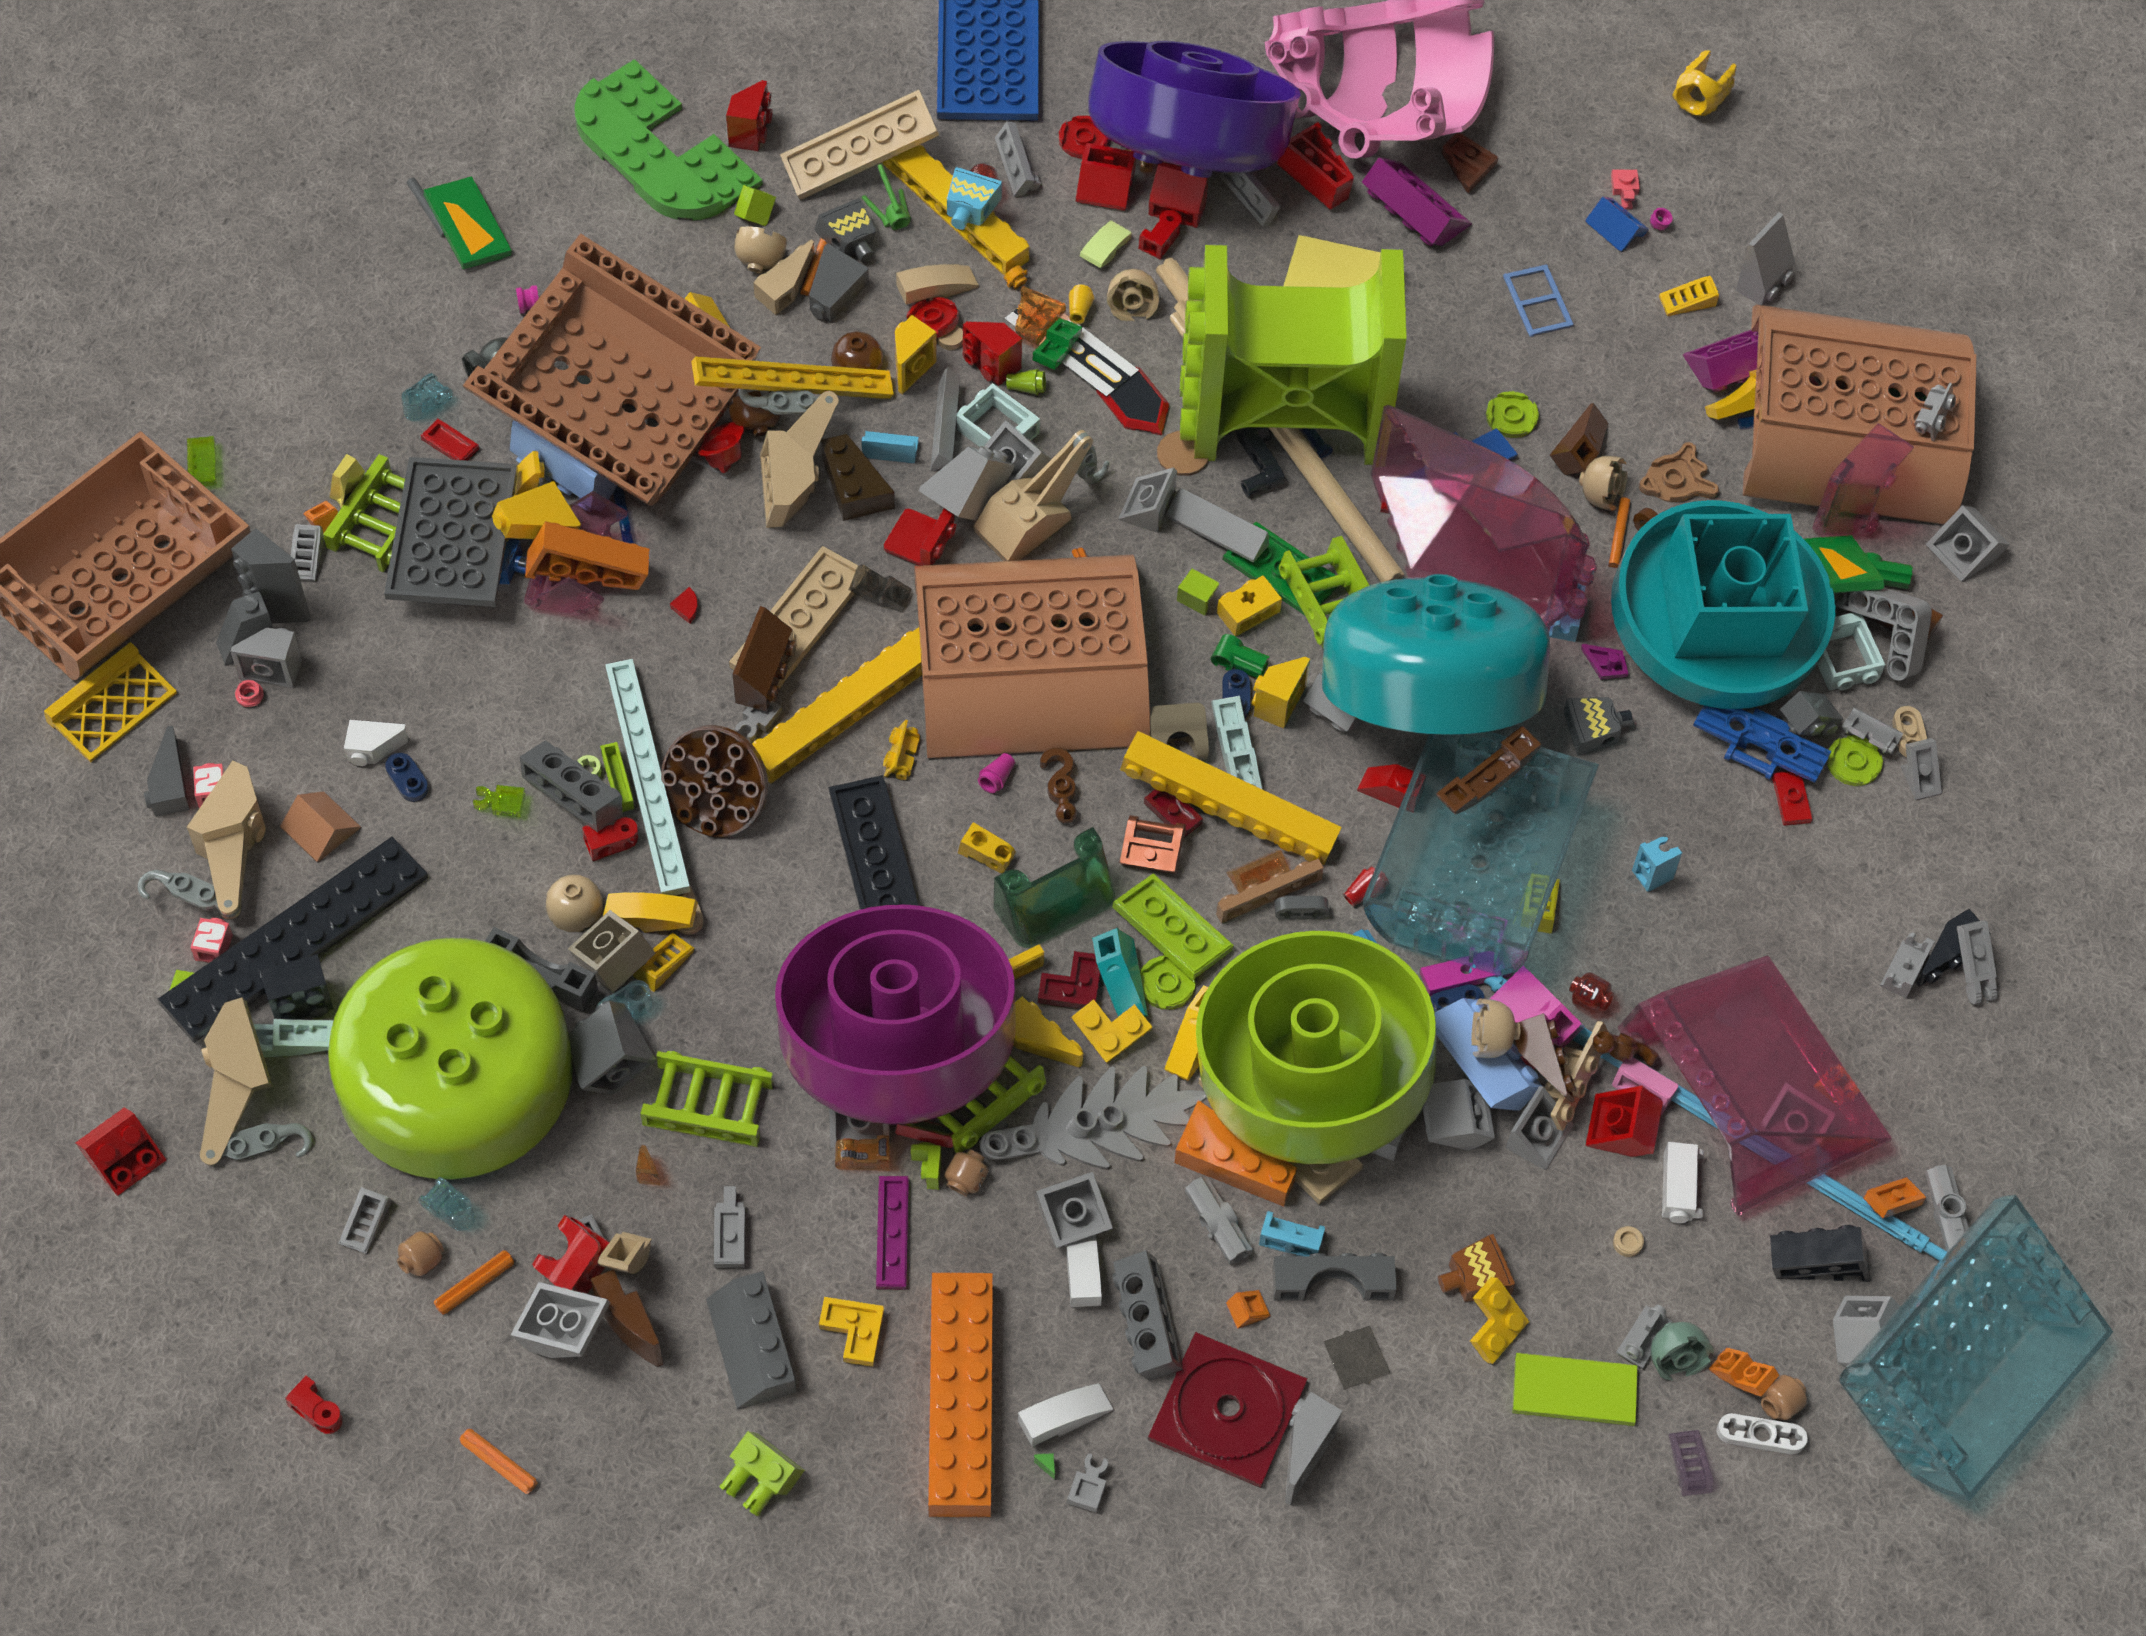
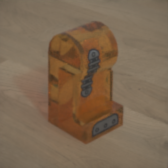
(863, 1154)

